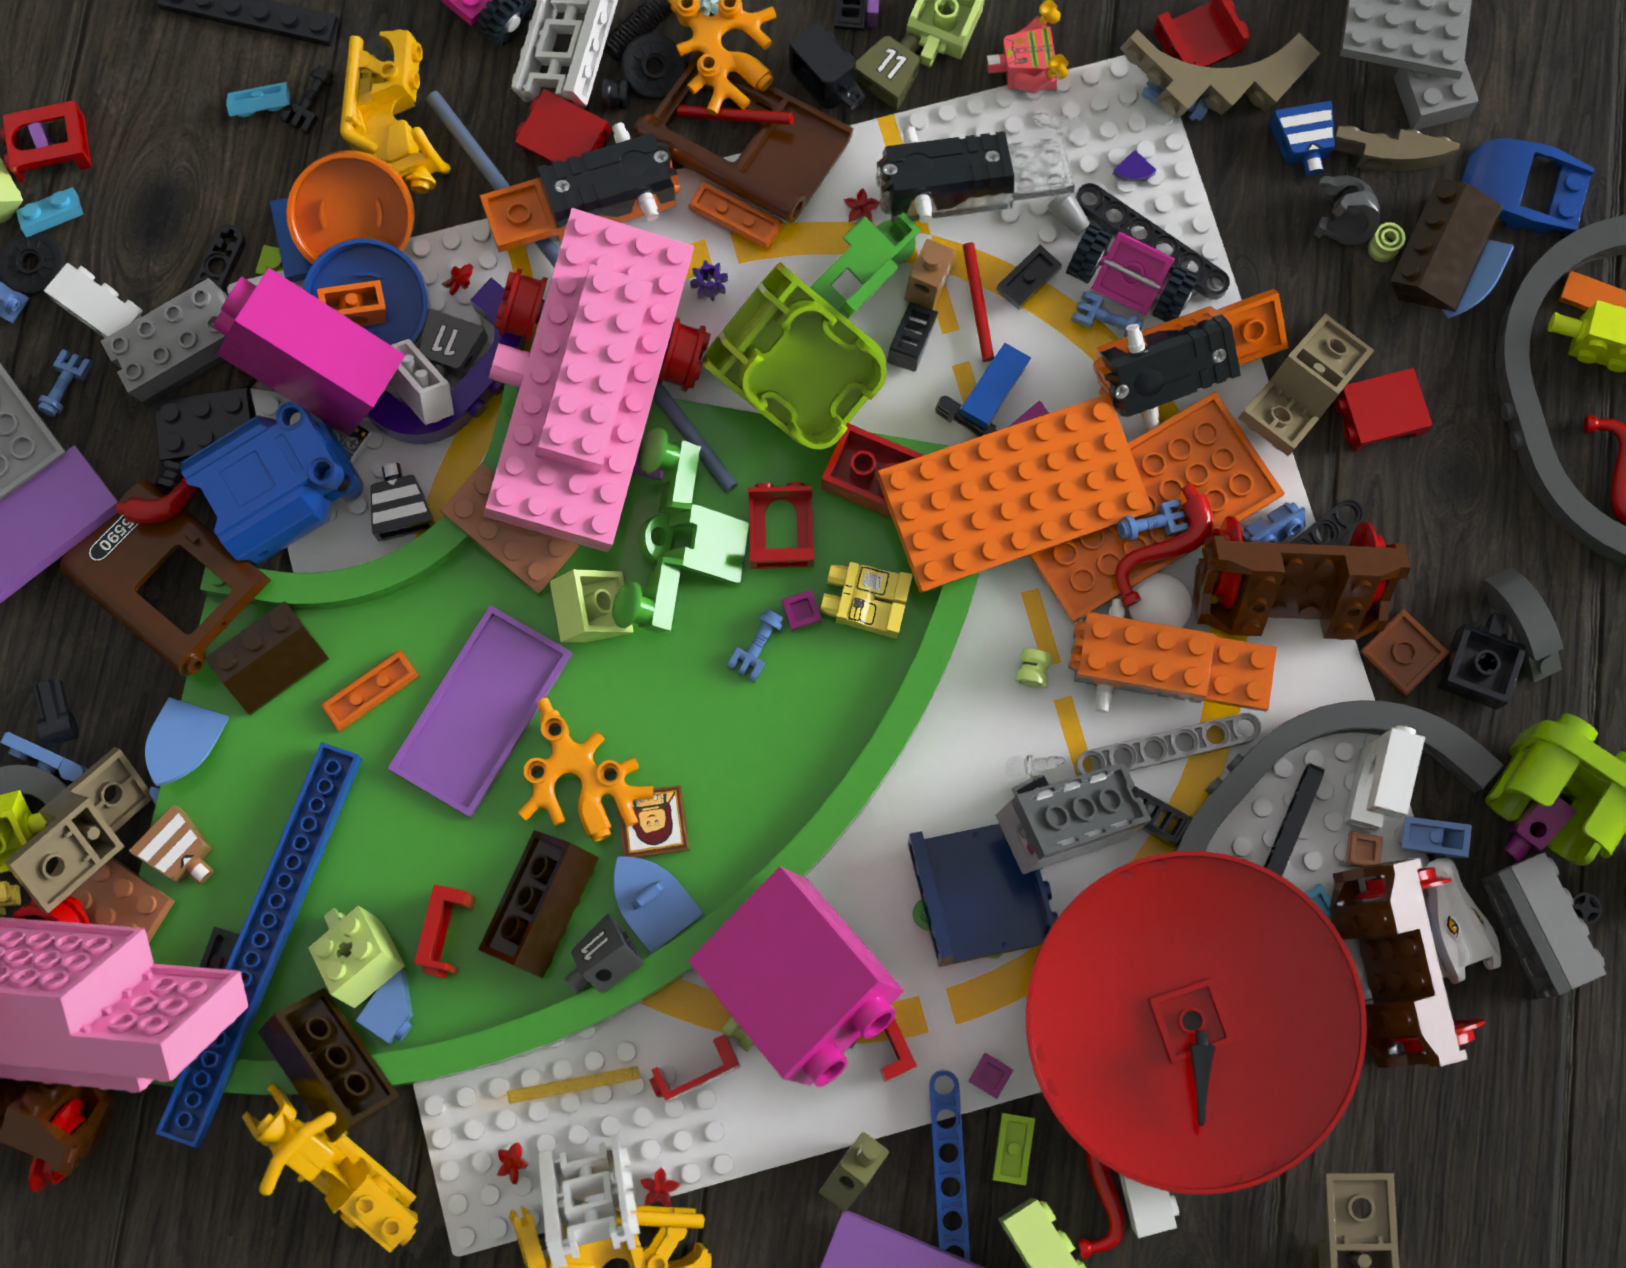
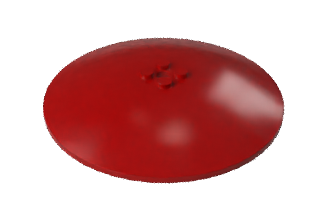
(1267, 987)

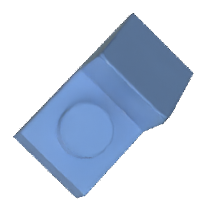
(1436, 837)

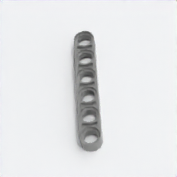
(1166, 740)

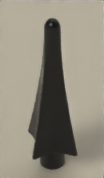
(1201, 1057)

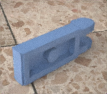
(47, 760)

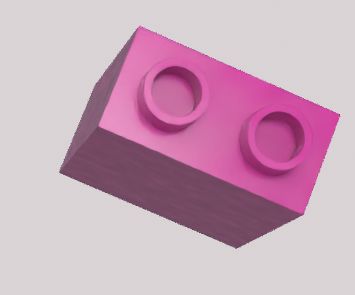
(305, 350)
(797, 979)

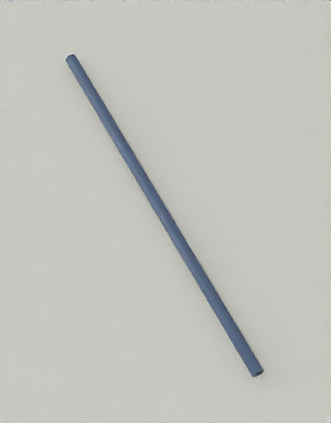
(551, 252)

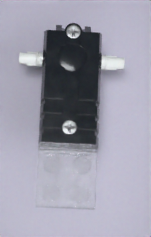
(968, 174)

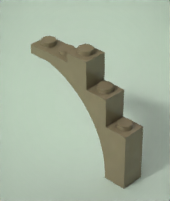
(1220, 87)

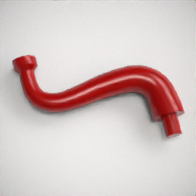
(1618, 485)
(157, 510)
(1200, 528)
(1108, 1194)

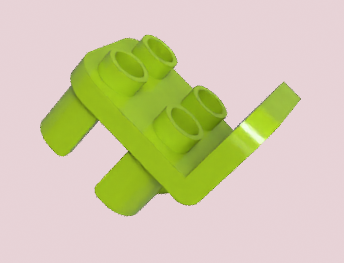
(797, 360)
(1565, 760)

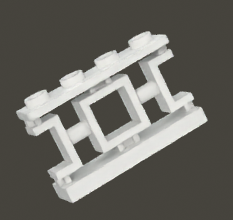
(582, 55)
(591, 1220)

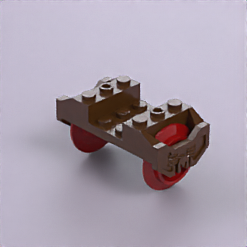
(1258, 580)
(1400, 964)
(52, 1125)

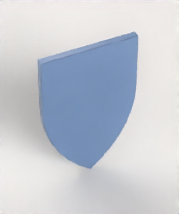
(1485, 275)
(181, 740)
(652, 901)

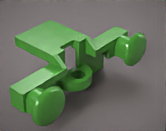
(870, 259)
(716, 541)

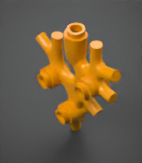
(707, 40)
(577, 759)

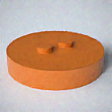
(348, 199)

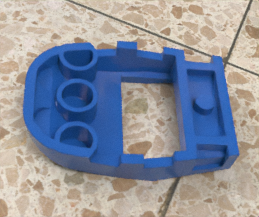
(1501, 172)

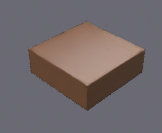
(1363, 849)

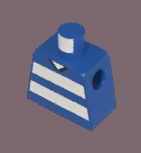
(1305, 135)

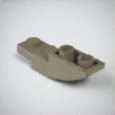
(1405, 153)

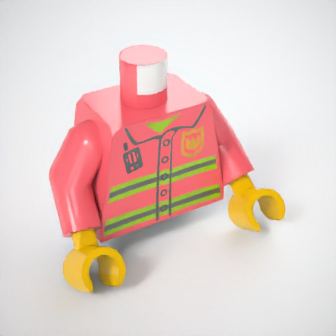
(1030, 55)

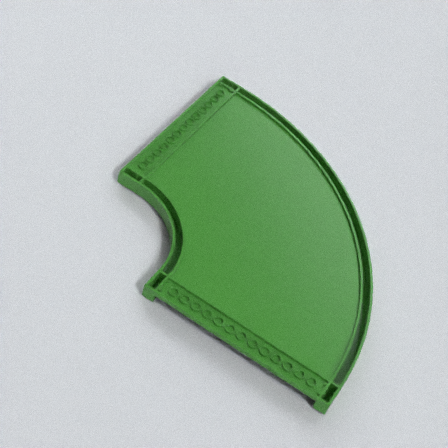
(761, 765)

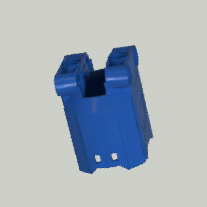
(269, 481)

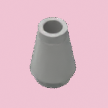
(1069, 213)

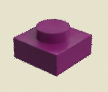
(801, 610)
(990, 1075)

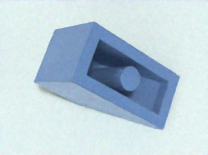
(389, 1010)

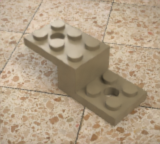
(1306, 384)
(79, 830)
(1354, 1240)

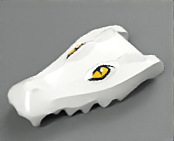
(1458, 926)

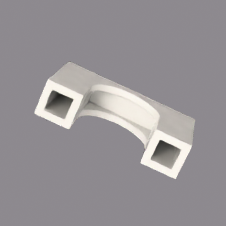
(1384, 778)

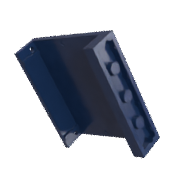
(978, 896)

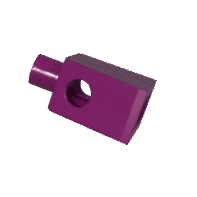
(1547, 824)

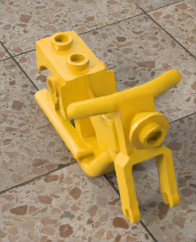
(384, 92)
(338, 1169)
(673, 1228)

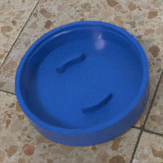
(401, 282)

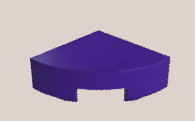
(1134, 168)

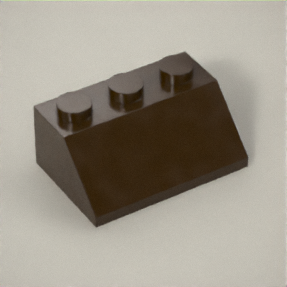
(267, 658)

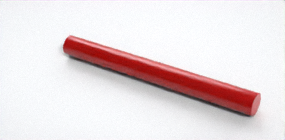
(734, 114)
(978, 302)

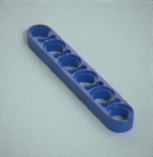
(944, 1169)

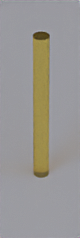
(573, 1084)

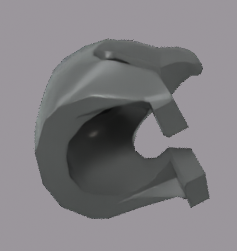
(1354, 210)

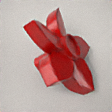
(861, 206)
(459, 278)
(512, 1162)
(659, 1188)

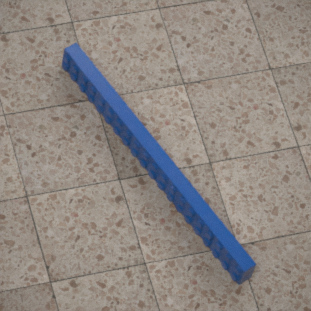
(264, 938)

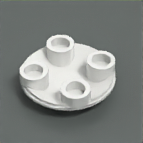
(1163, 601)

